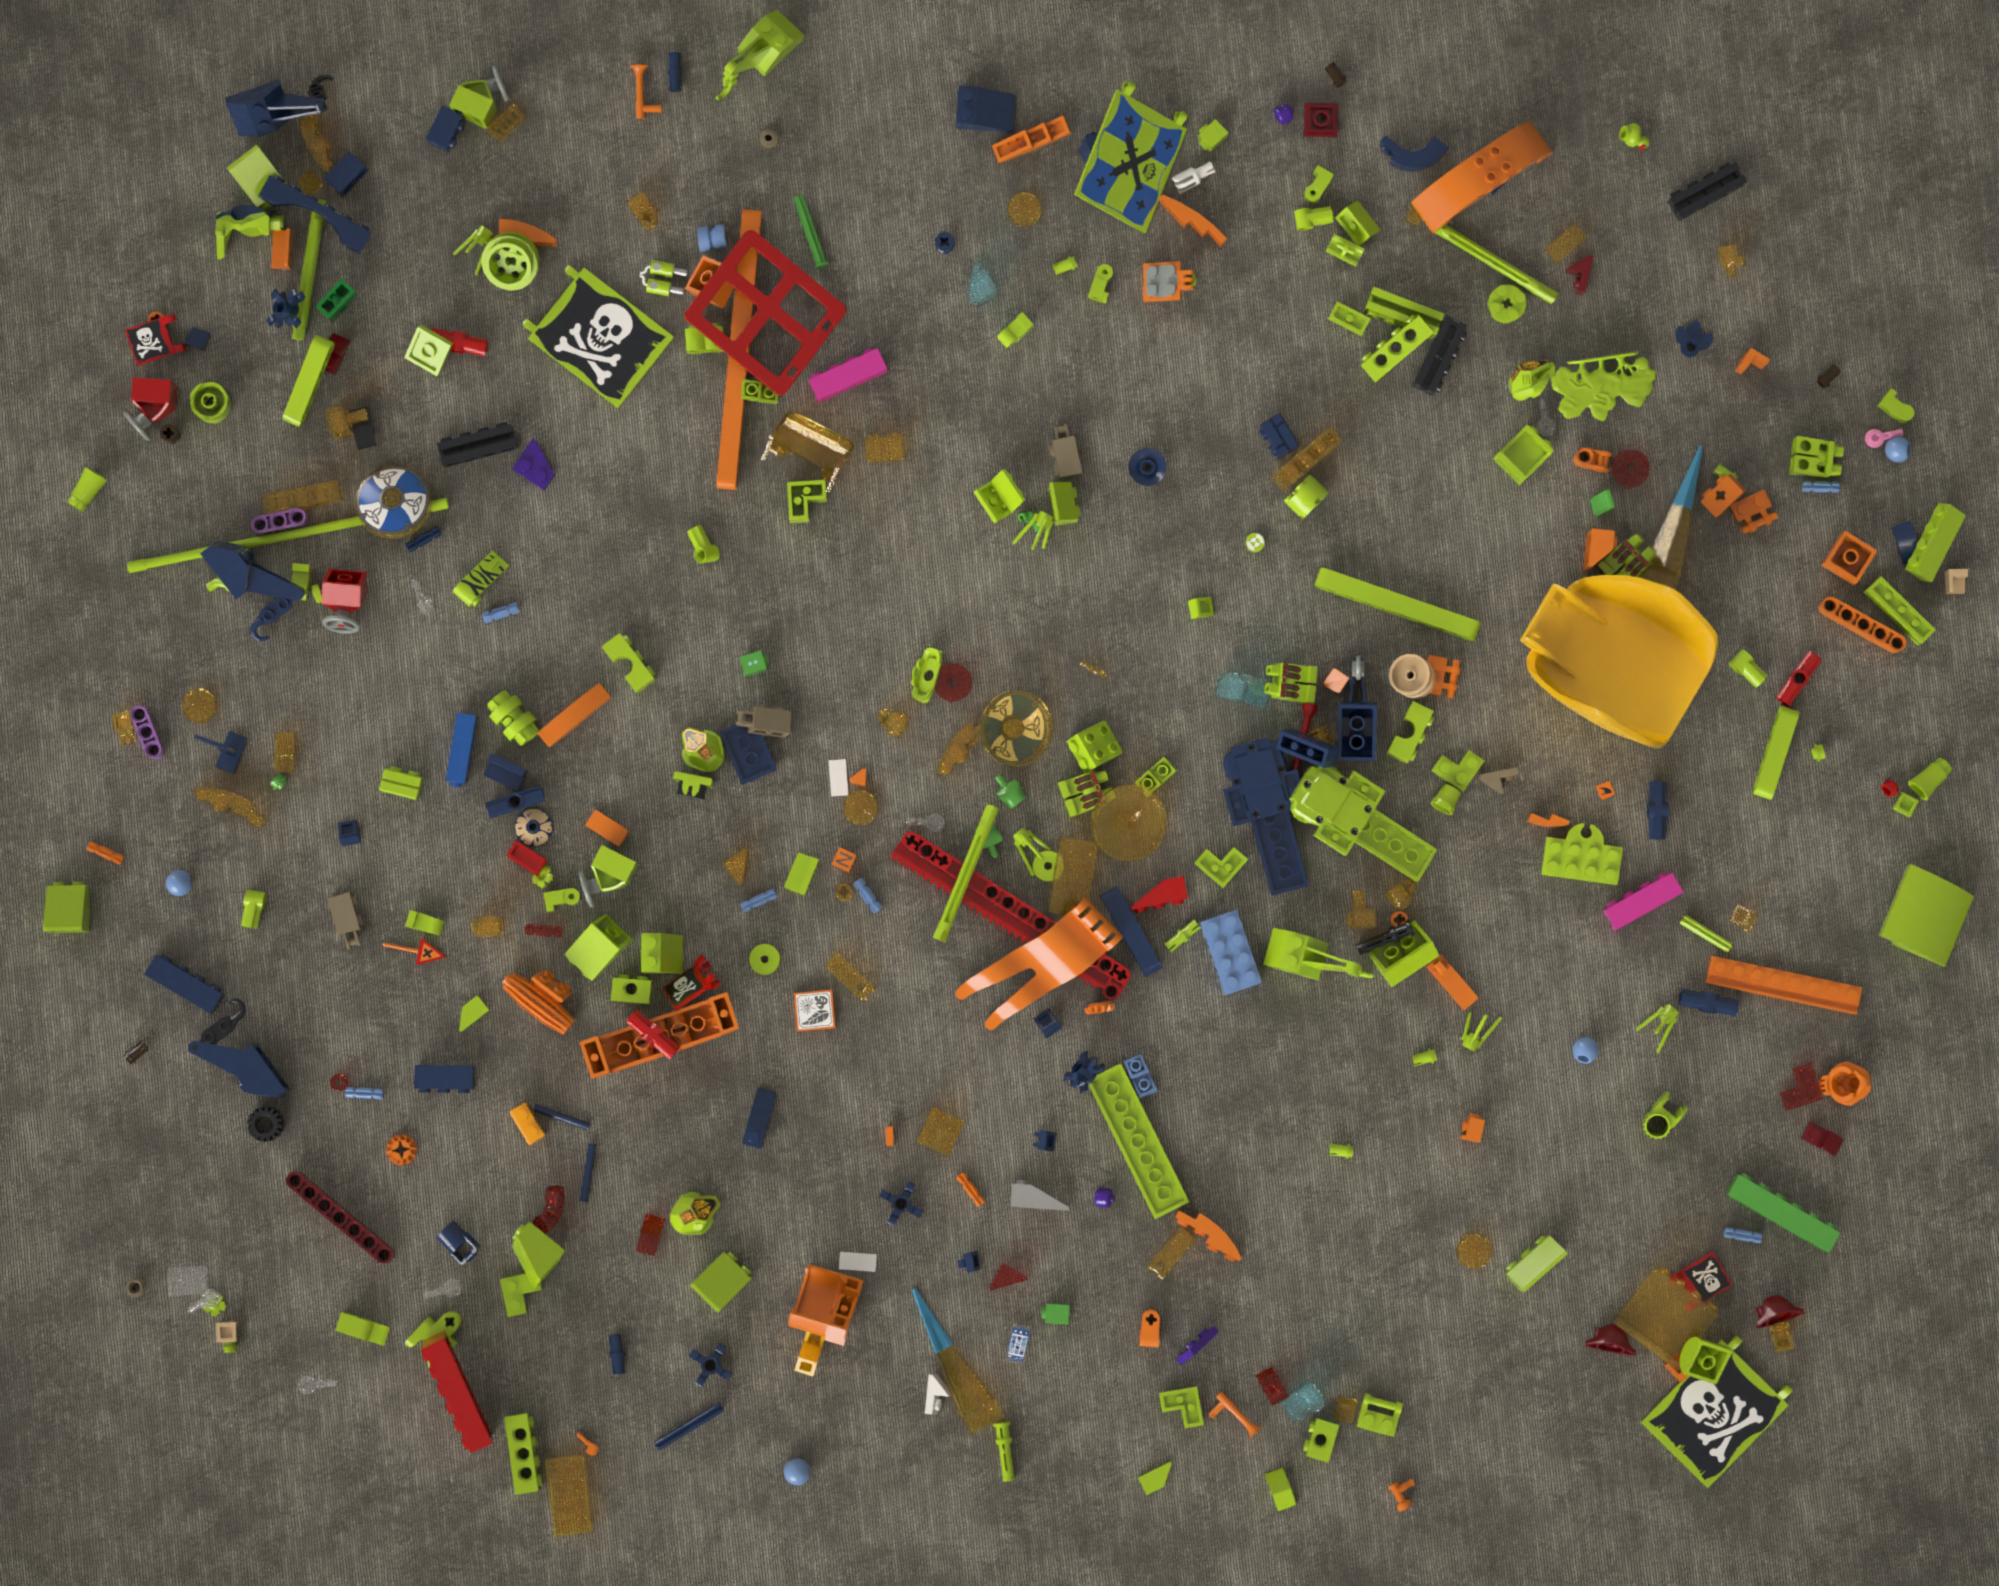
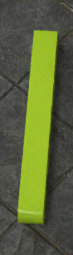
(1397, 604)

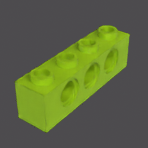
(1378, 370)
(521, 1483)

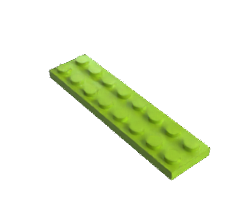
(1138, 1141)

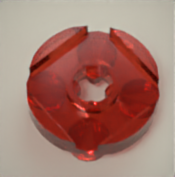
(1630, 479)
(958, 692)

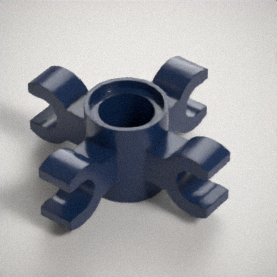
(285, 308)
(1083, 1072)
(892, 1198)
(702, 1360)

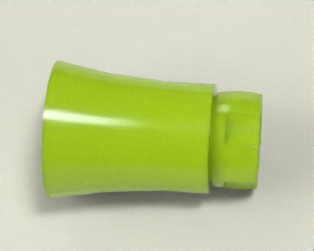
(86, 488)
(1930, 778)

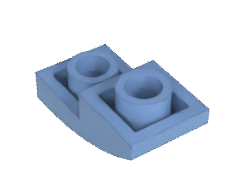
(1140, 1076)

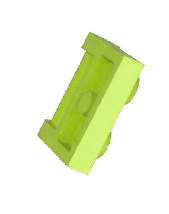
(1378, 1421)

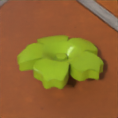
(543, 877)
(216, 1309)

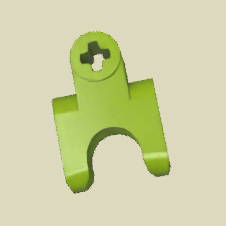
(431, 1327)

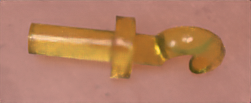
(1093, 669)

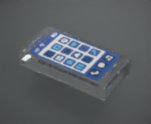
(1018, 1344)

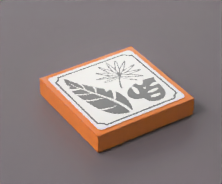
(814, 1010)

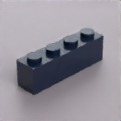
(185, 984)

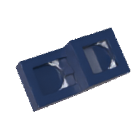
(1905, 539)

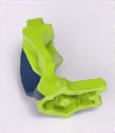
(248, 220)

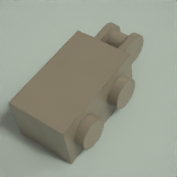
(1065, 454)
(766, 720)
(346, 917)

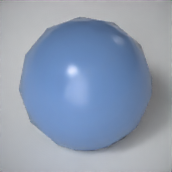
(1898, 449)
(178, 883)
(1585, 1050)
(796, 1471)

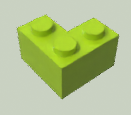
(802, 493)

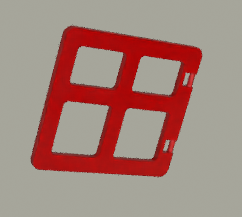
(767, 308)

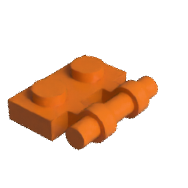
(1751, 506)
(1440, 667)

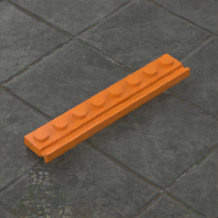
(1783, 985)

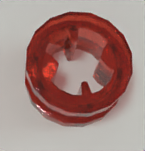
(344, 1079)

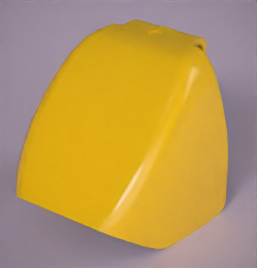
(1621, 654)

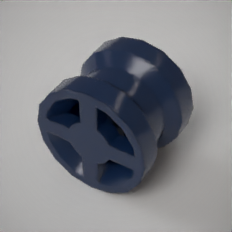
(942, 245)

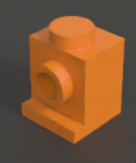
(1473, 1128)

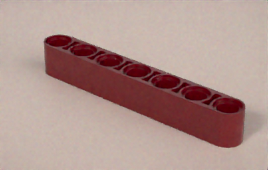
(331, 1213)

